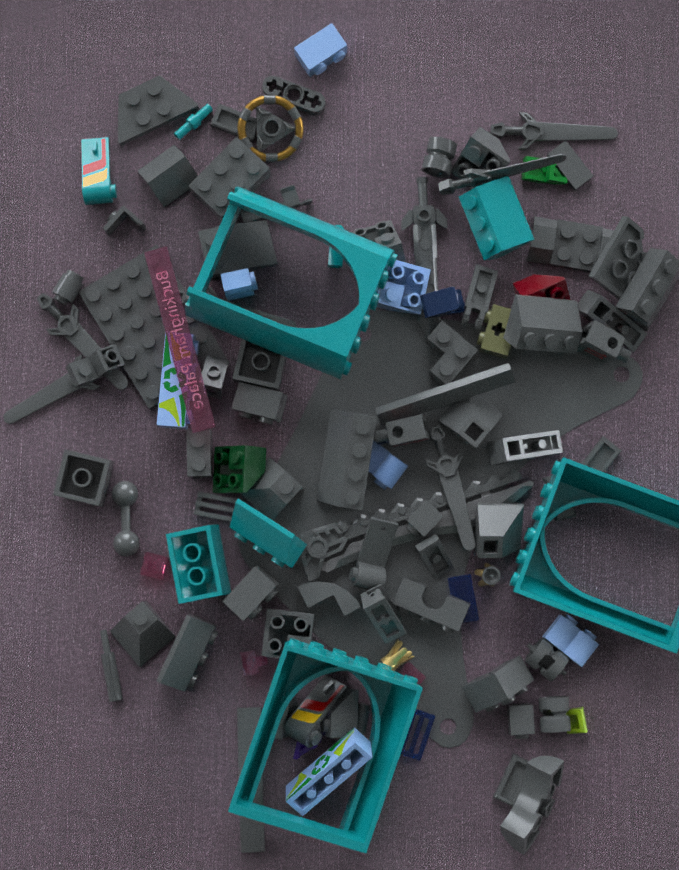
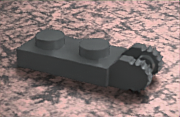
(479, 295)

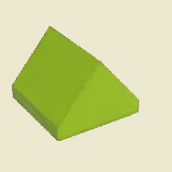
(578, 721)

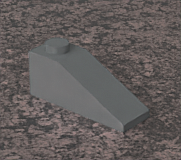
(596, 307)
(524, 447)

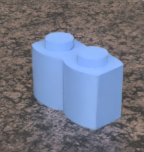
(239, 284)
(571, 640)

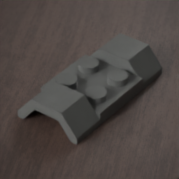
(567, 244)

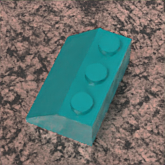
(496, 218)
(266, 535)
(198, 563)

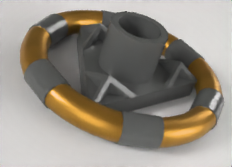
(270, 127)

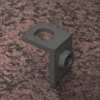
(117, 218)
(214, 375)

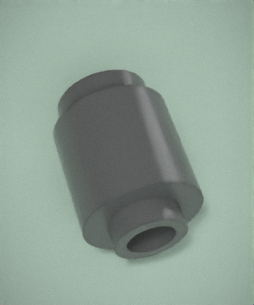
(68, 287)

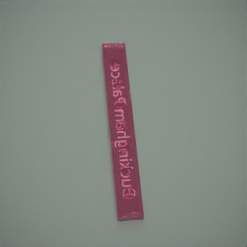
(180, 339)

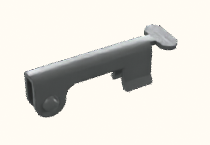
(290, 199)

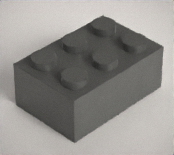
(230, 169)

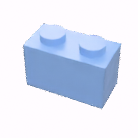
(321, 50)

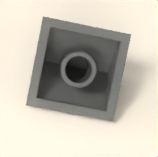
(168, 175)

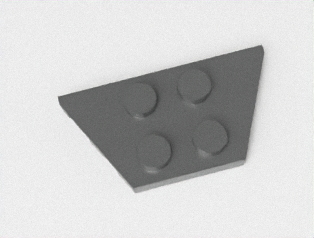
(150, 108)

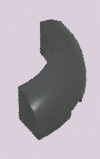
(533, 802)

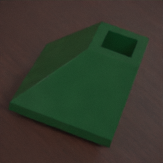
(237, 468)

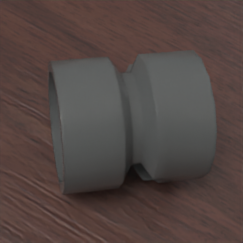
(440, 153)
(554, 714)

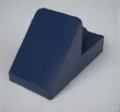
(442, 302)

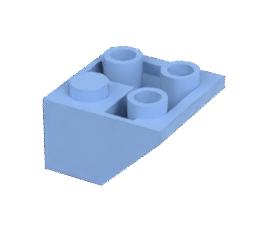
(404, 288)

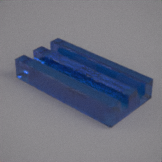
(422, 714)

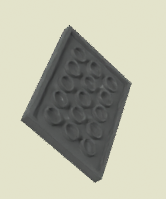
(131, 319)

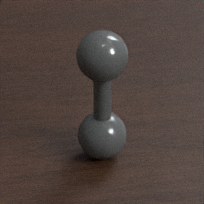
(125, 542)

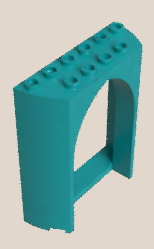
(320, 348)
(539, 579)
(393, 706)

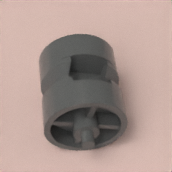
(546, 659)

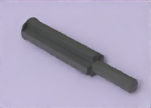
(110, 670)

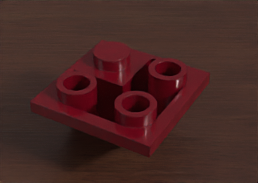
(543, 286)

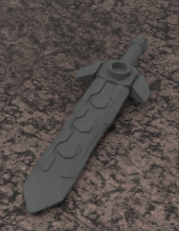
(425, 244)

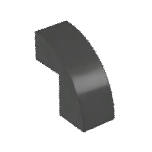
(318, 591)

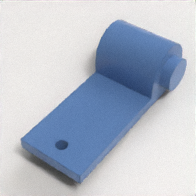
(385, 466)

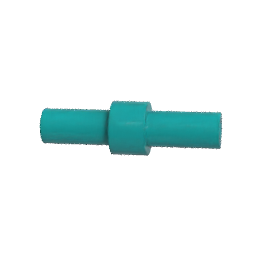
(193, 121)

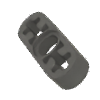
(311, 94)

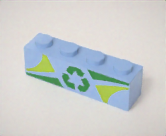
(171, 405)
(328, 771)

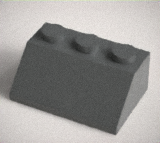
(649, 287)
(544, 324)
(187, 653)

